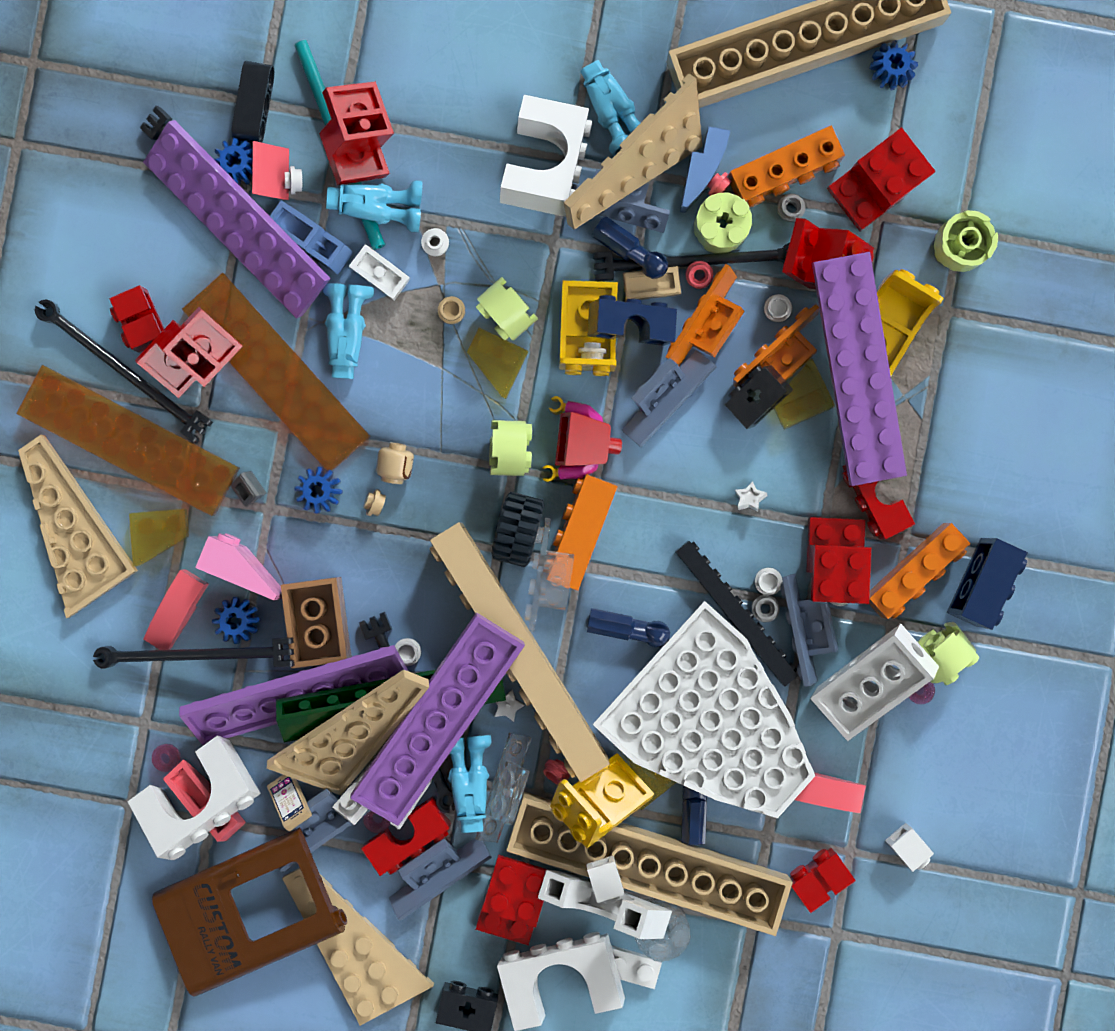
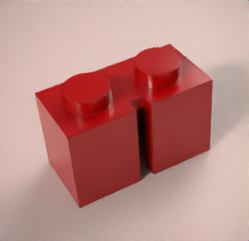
(138, 318)
(819, 877)

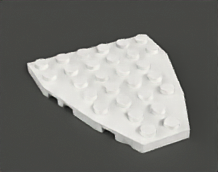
(711, 720)

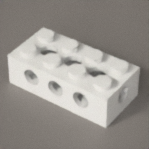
(874, 665)

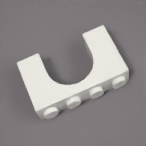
(550, 188)
(230, 791)
(631, 913)
(589, 956)

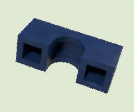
(654, 321)

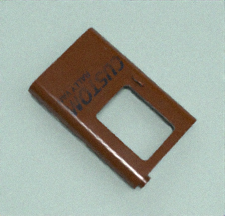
(208, 930)

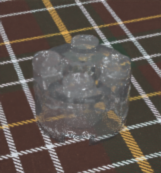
(675, 938)

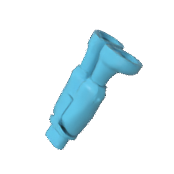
(609, 103)
(370, 203)
(345, 334)
(470, 786)

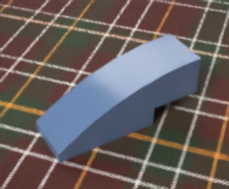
(704, 166)
(312, 237)

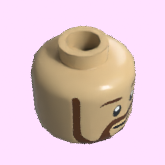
(394, 463)

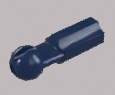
(628, 246)
(625, 628)
(693, 817)

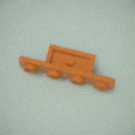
(710, 322)
(786, 353)

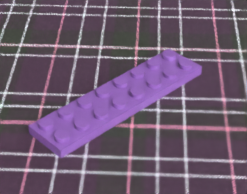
(236, 219)
(859, 368)
(255, 705)
(437, 719)

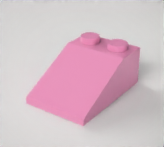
(237, 564)

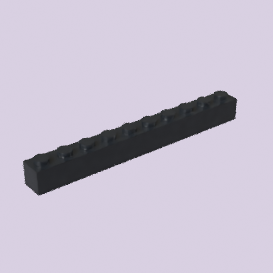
(741, 618)

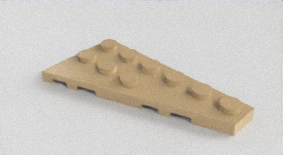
(646, 153)
(76, 538)
(346, 742)
(361, 958)

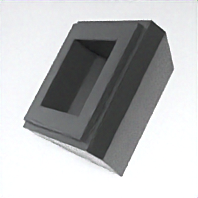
(248, 488)

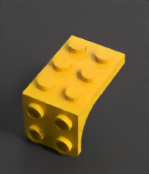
(903, 309)
(574, 328)
(600, 801)

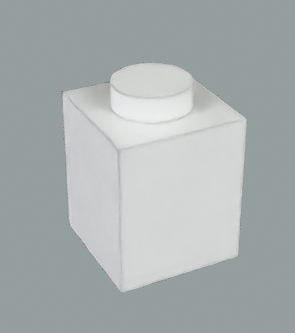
(910, 847)
(605, 880)

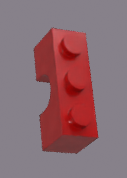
(884, 518)
(388, 852)

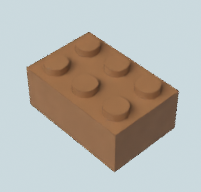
(316, 621)

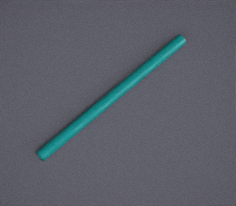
(317, 87)

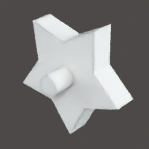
(750, 497)
(509, 707)

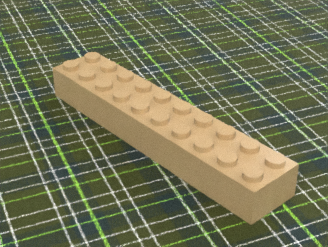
(797, 43)
(531, 667)
(658, 867)

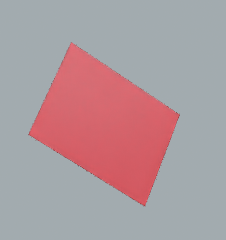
(269, 169)

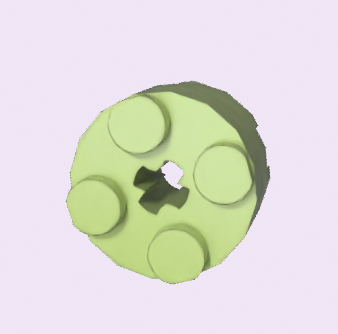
(733, 211)
(979, 234)
(506, 310)
(509, 448)
(950, 651)

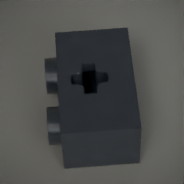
(773, 391)
(452, 1005)

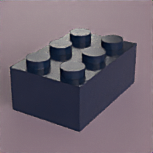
(988, 583)

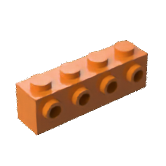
(787, 166)
(584, 523)
(916, 570)

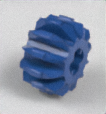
(883, 61)
(236, 152)
(309, 492)
(231, 628)

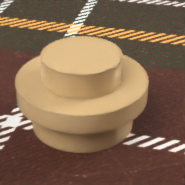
(451, 310)
(374, 503)

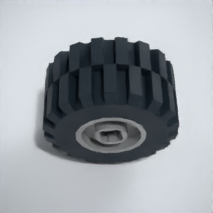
(517, 529)

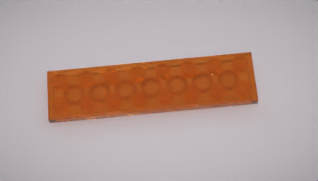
(282, 376)
(128, 440)

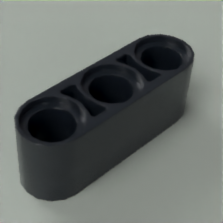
(253, 101)

